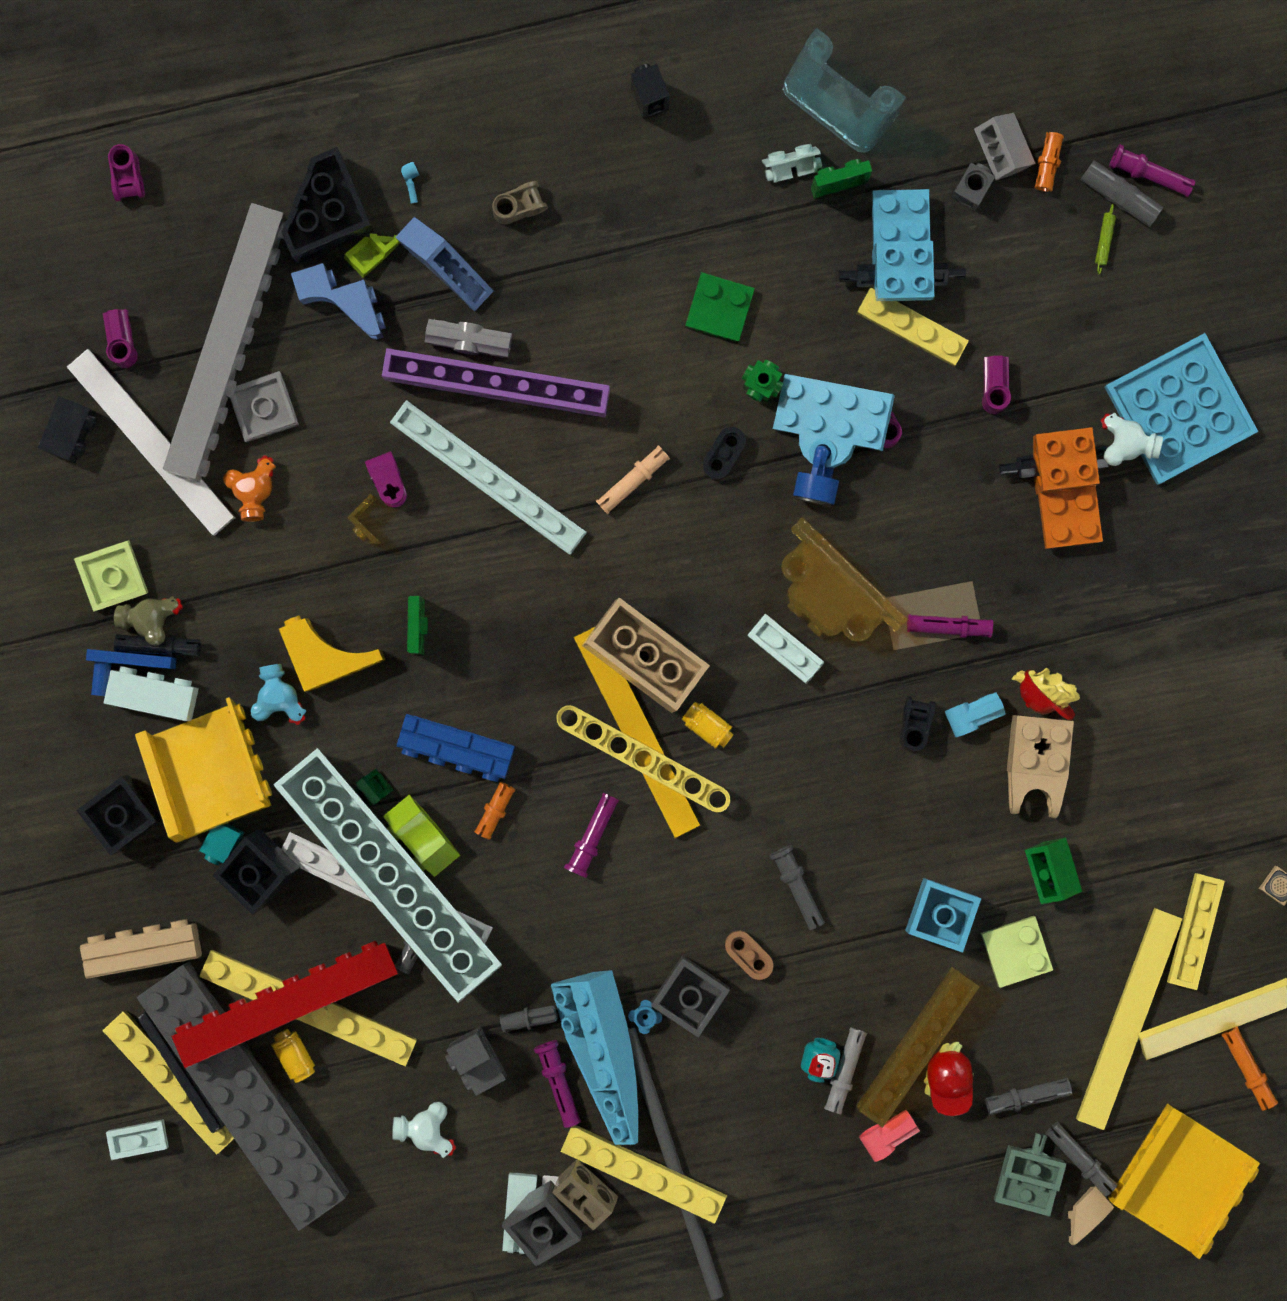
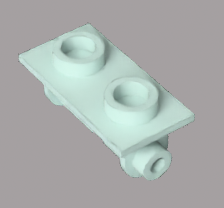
(781, 163)

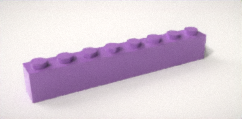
(495, 382)

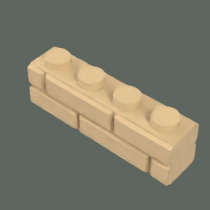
(140, 950)

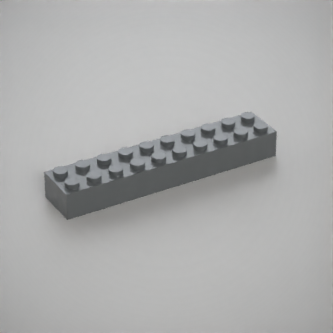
(249, 1104)

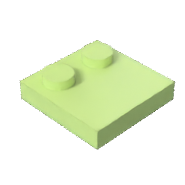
(111, 575)
(1016, 951)

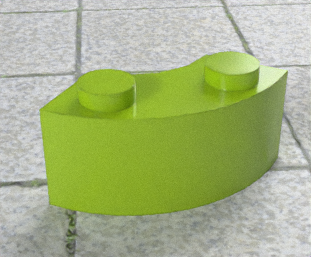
(421, 836)

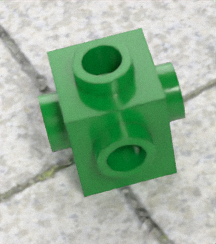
(762, 391)

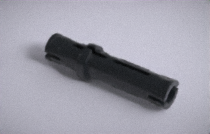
(170, 647)

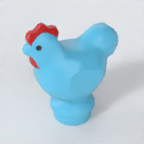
(277, 696)

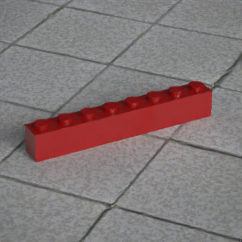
(283, 1005)

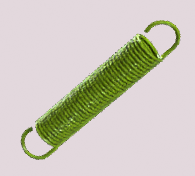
(1105, 239)

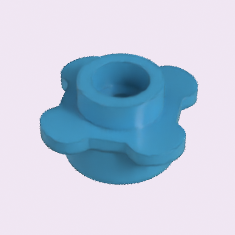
(645, 1024)

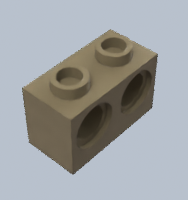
(585, 1194)

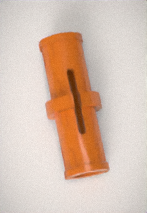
(1049, 161)
(494, 810)

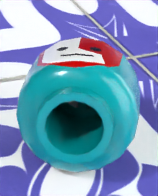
(820, 1059)

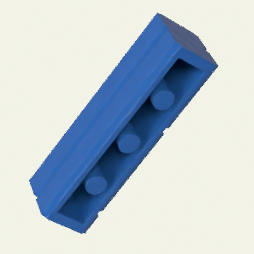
(455, 746)

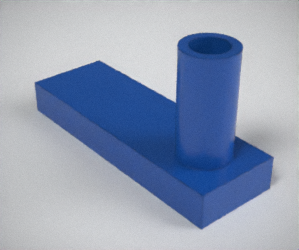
(104, 660)

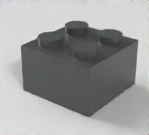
(690, 996)

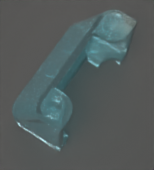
(836, 101)

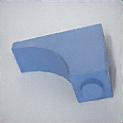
(444, 262)

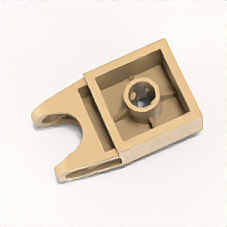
(1041, 771)

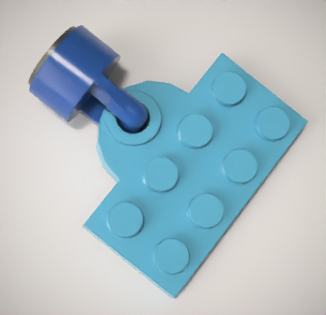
(829, 426)

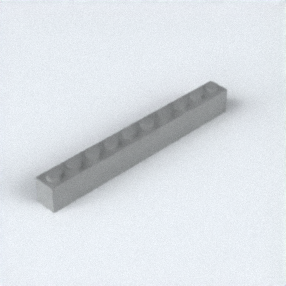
(225, 344)

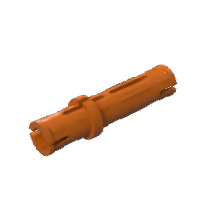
(1254, 1077)

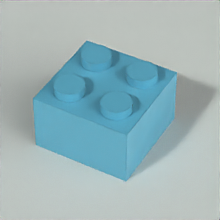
(943, 915)

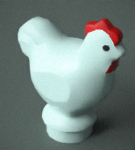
(1129, 440)
(425, 1130)

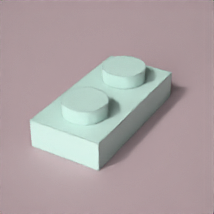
(137, 1139)

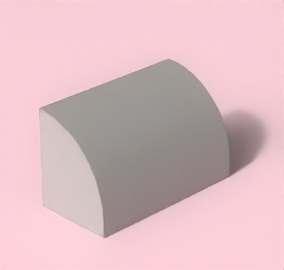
(1004, 145)

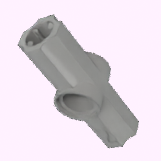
(468, 338)

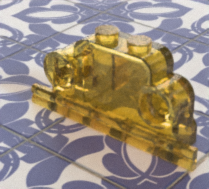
(833, 590)

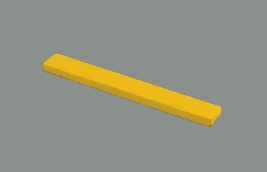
(634, 724)

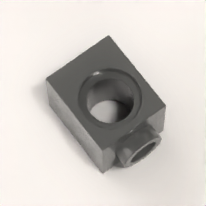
(967, 196)

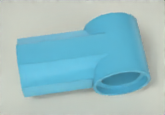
(969, 716)

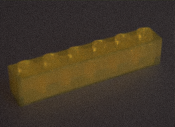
(917, 1047)

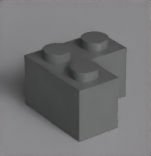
(476, 1060)

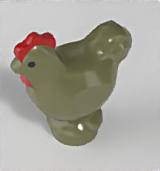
(147, 617)

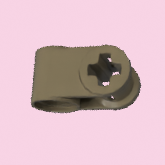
(520, 202)

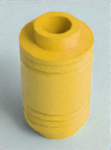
(708, 725)
(293, 1055)

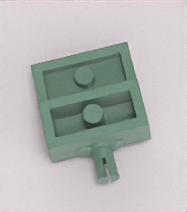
(1030, 1178)

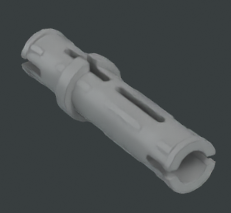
(845, 1071)

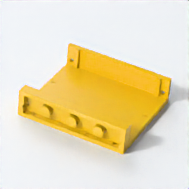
(204, 772)
(1184, 1181)

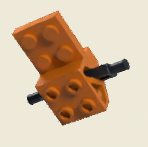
(1065, 482)

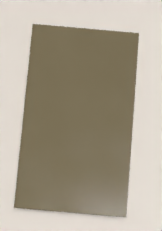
(942, 602)

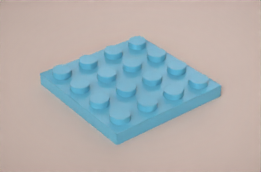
(1187, 403)

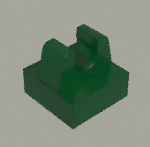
(373, 787)

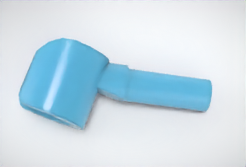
(409, 172)

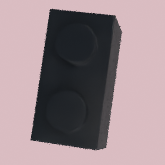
(649, 90)
(68, 430)

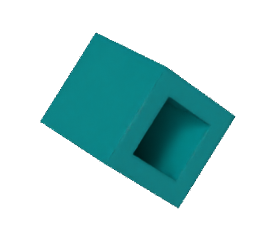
(221, 843)

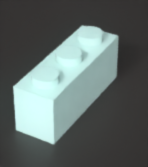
(151, 694)

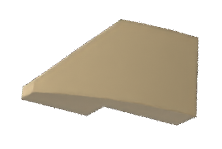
(1088, 1214)

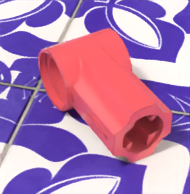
(882, 1141)

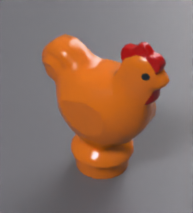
(252, 488)

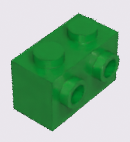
(1053, 870)

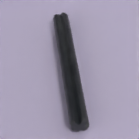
(191, 1089)

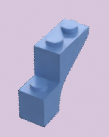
(354, 299)

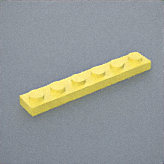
(144, 1055)
(644, 1173)

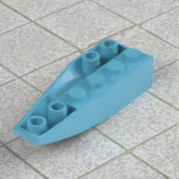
(602, 1048)

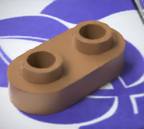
(748, 955)

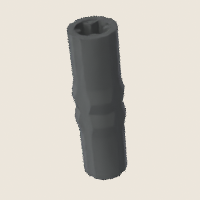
(1121, 193)

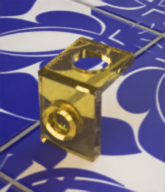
(359, 529)

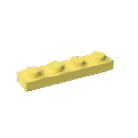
(913, 328)
(1195, 931)

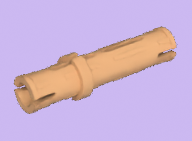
(642, 471)

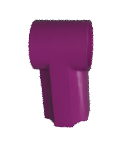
(119, 336)
(996, 381)

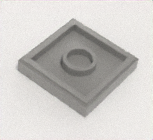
(263, 407)

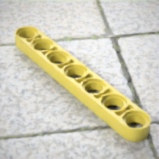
(653, 769)

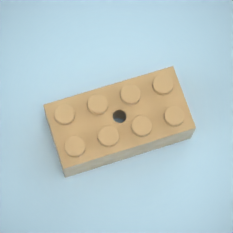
(670, 666)

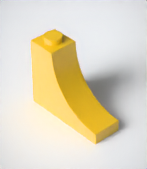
(318, 661)

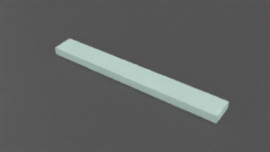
(488, 477)

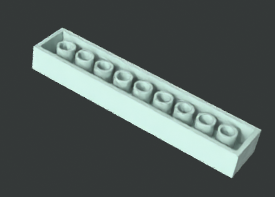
(387, 875)

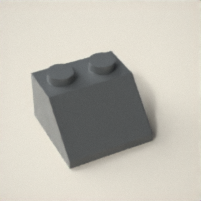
(543, 1225)

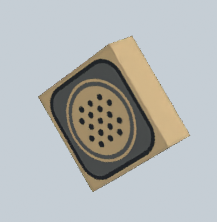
(1276, 885)

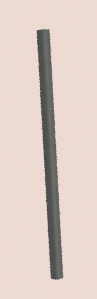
(672, 1162)

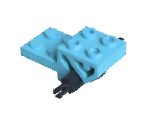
(902, 250)

